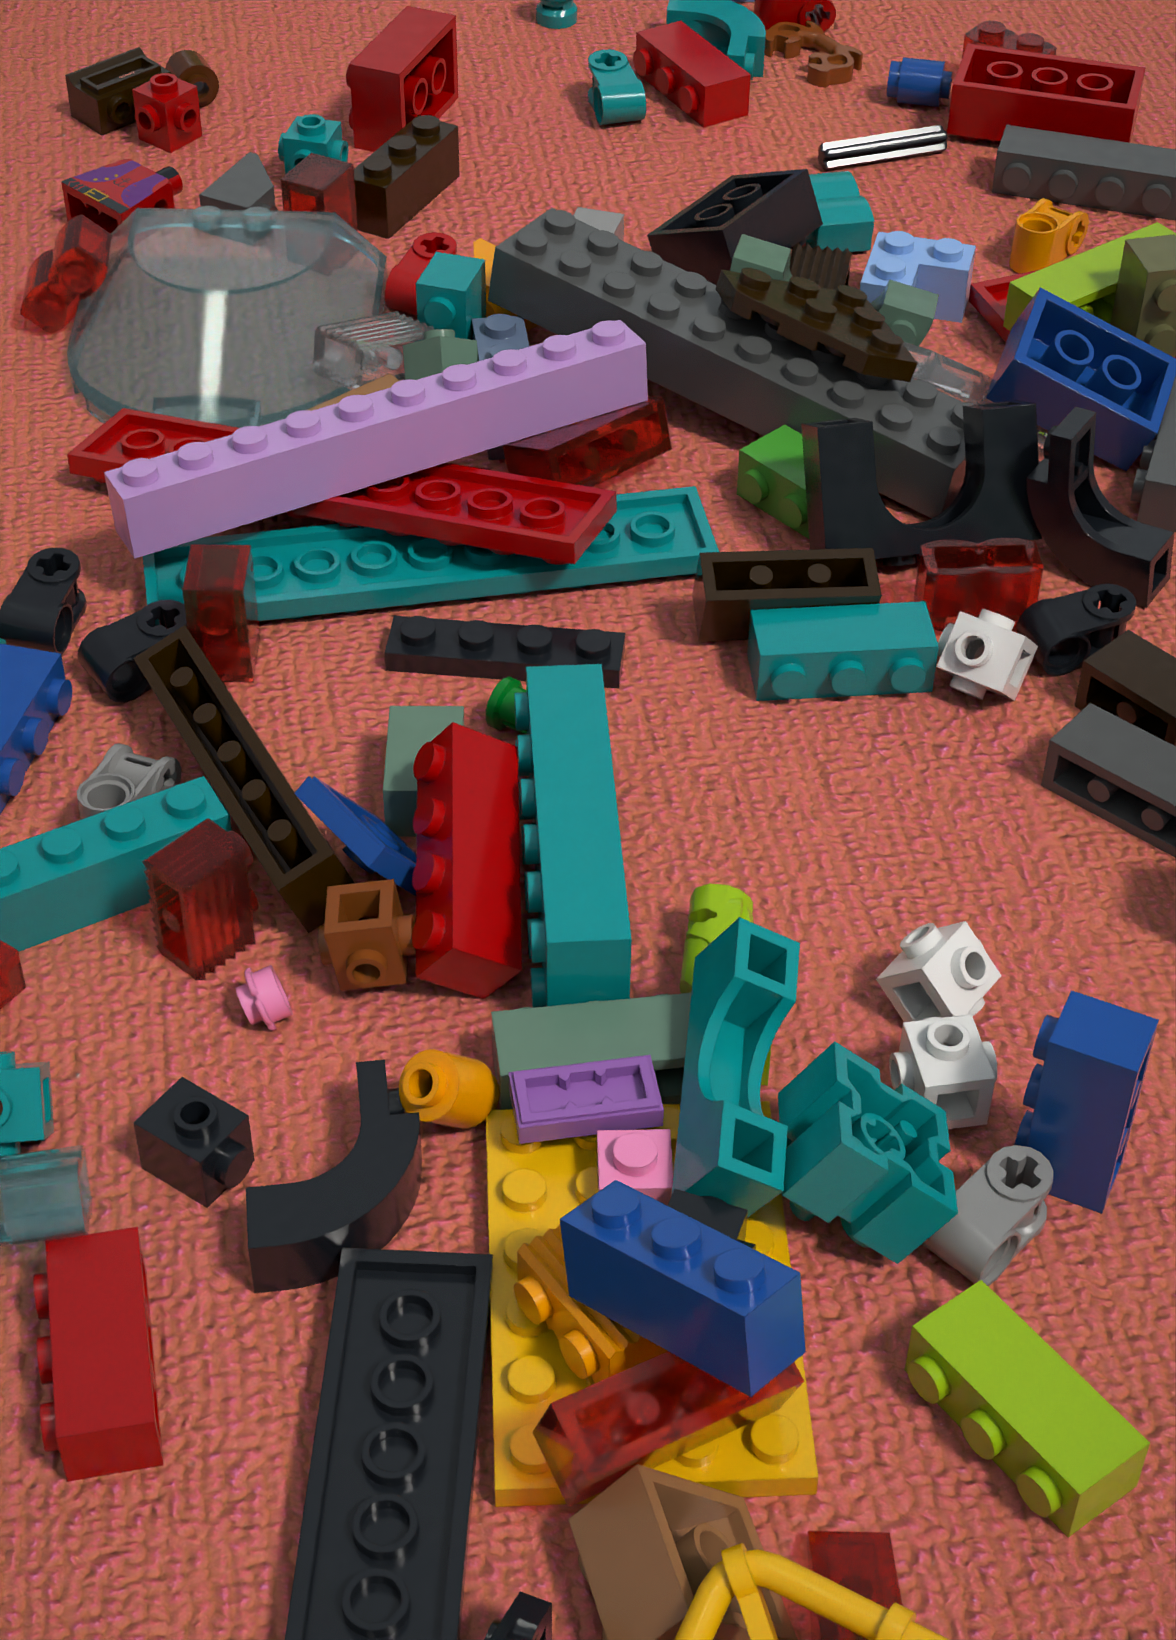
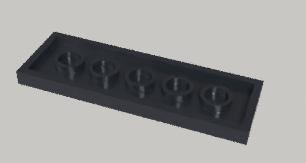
(394, 1449)

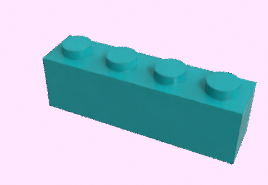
(94, 864)

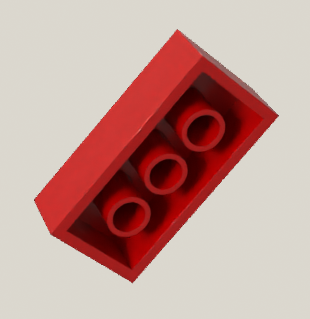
(1042, 93)

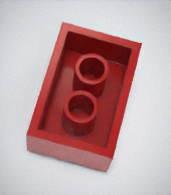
(403, 75)

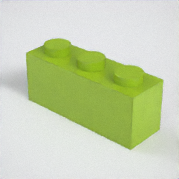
(1025, 1408)

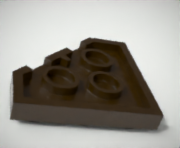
(820, 315)

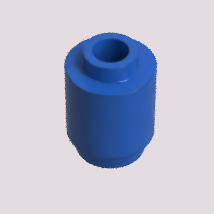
(919, 81)

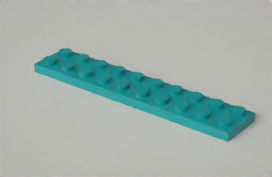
(368, 568)

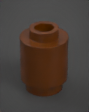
(195, 70)

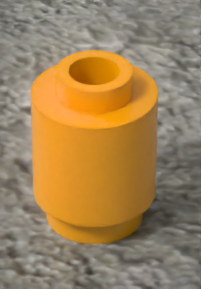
(448, 1089)

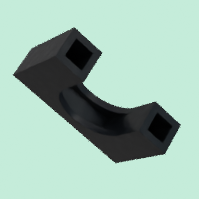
(991, 504)

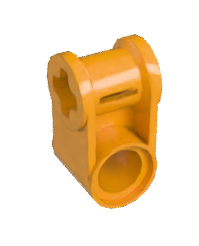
(1046, 236)

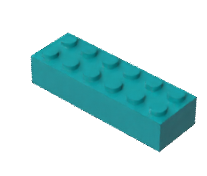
(572, 839)

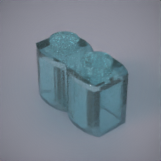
(44, 1196)

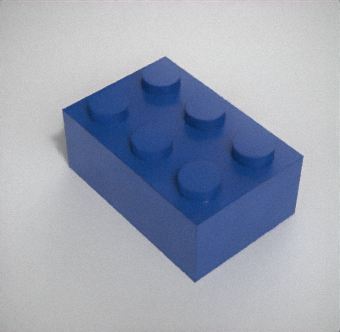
(1078, 360)

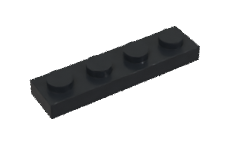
(497, 649)

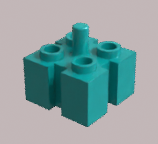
(866, 1154)

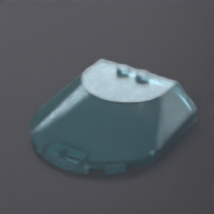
(220, 313)

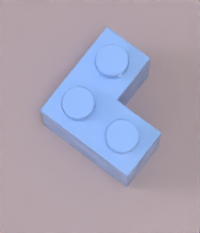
(924, 263)

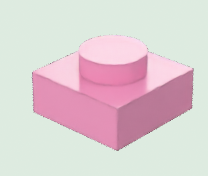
(637, 1160)

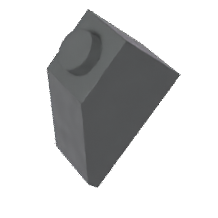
(241, 187)

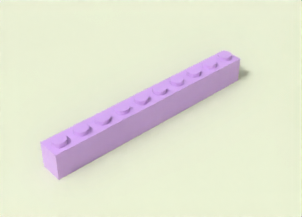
(375, 437)

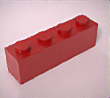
(467, 862)

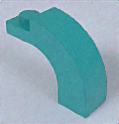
(727, 27)

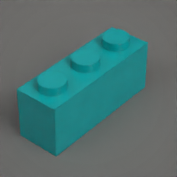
(842, 651)

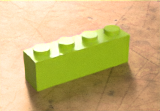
(1082, 280)

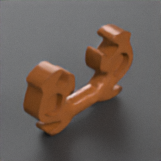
(827, 67)

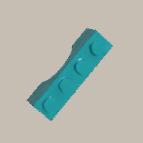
(737, 1003)

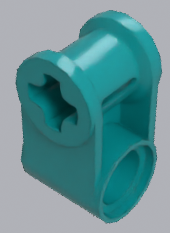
(615, 89)

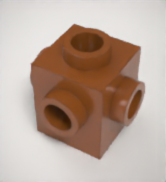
(361, 947)

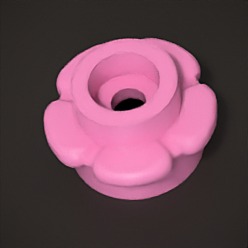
(263, 997)

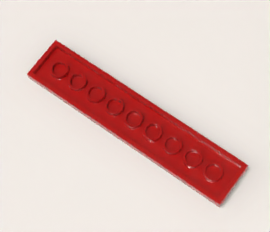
(437, 503)

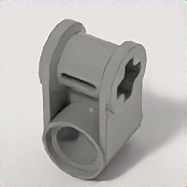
(125, 778)
(996, 1214)

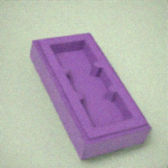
(585, 1099)

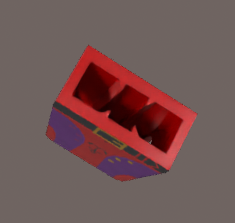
(117, 189)

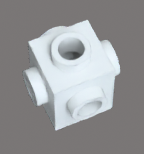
(985, 655)
(939, 973)
(948, 1067)

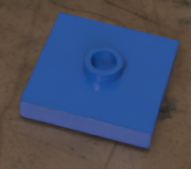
(365, 835)

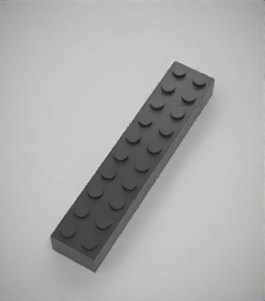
(578, 275)

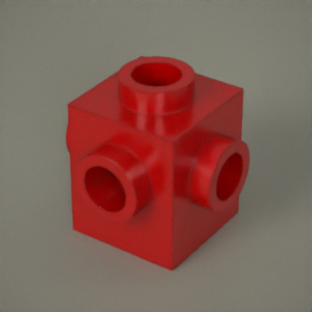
(167, 112)

